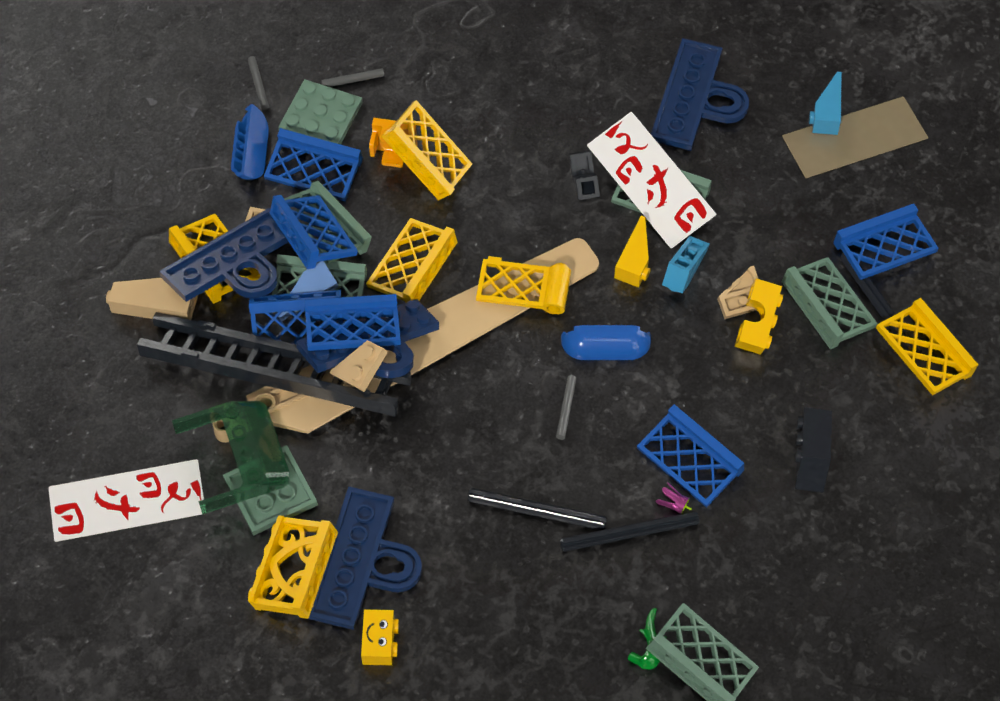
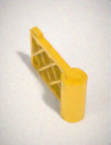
(553, 285)

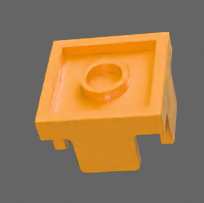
(389, 157)

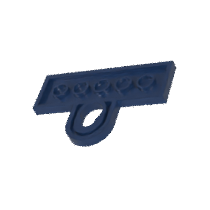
(688, 94)
(227, 256)
(413, 323)
(354, 559)

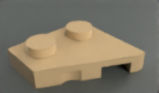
(734, 298)
(360, 365)

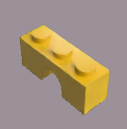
(755, 335)

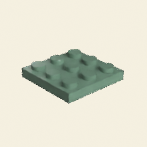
(321, 112)
(289, 501)

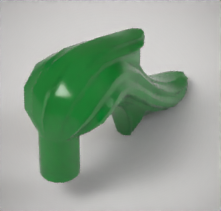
(648, 660)

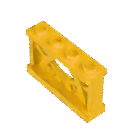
(277, 550)

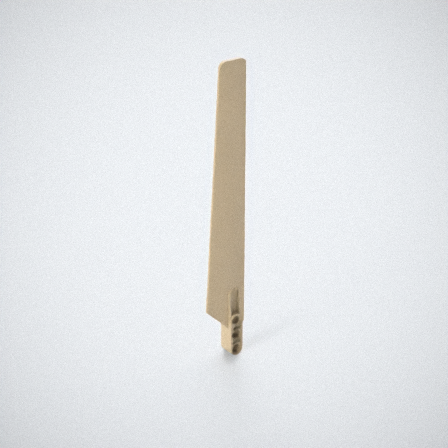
(460, 322)

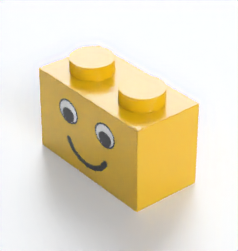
(378, 637)

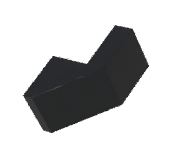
(583, 175)

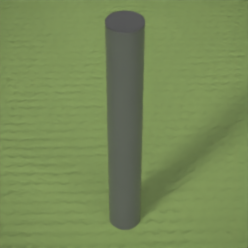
(353, 78)
(258, 83)
(566, 407)

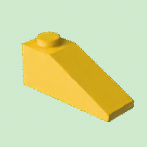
(633, 262)

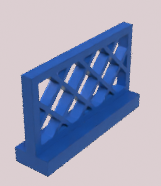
(319, 148)
(874, 229)
(297, 233)
(283, 303)
(352, 309)
(707, 445)

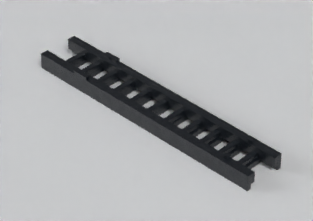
(257, 374)

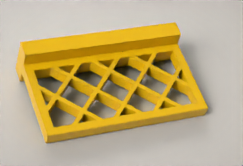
(419, 160)
(184, 246)
(428, 266)
(939, 339)

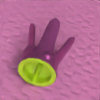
(680, 500)

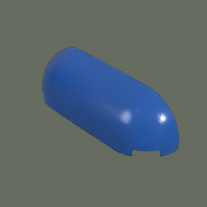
(250, 145)
(606, 342)

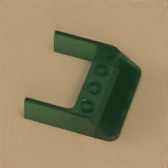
(253, 446)

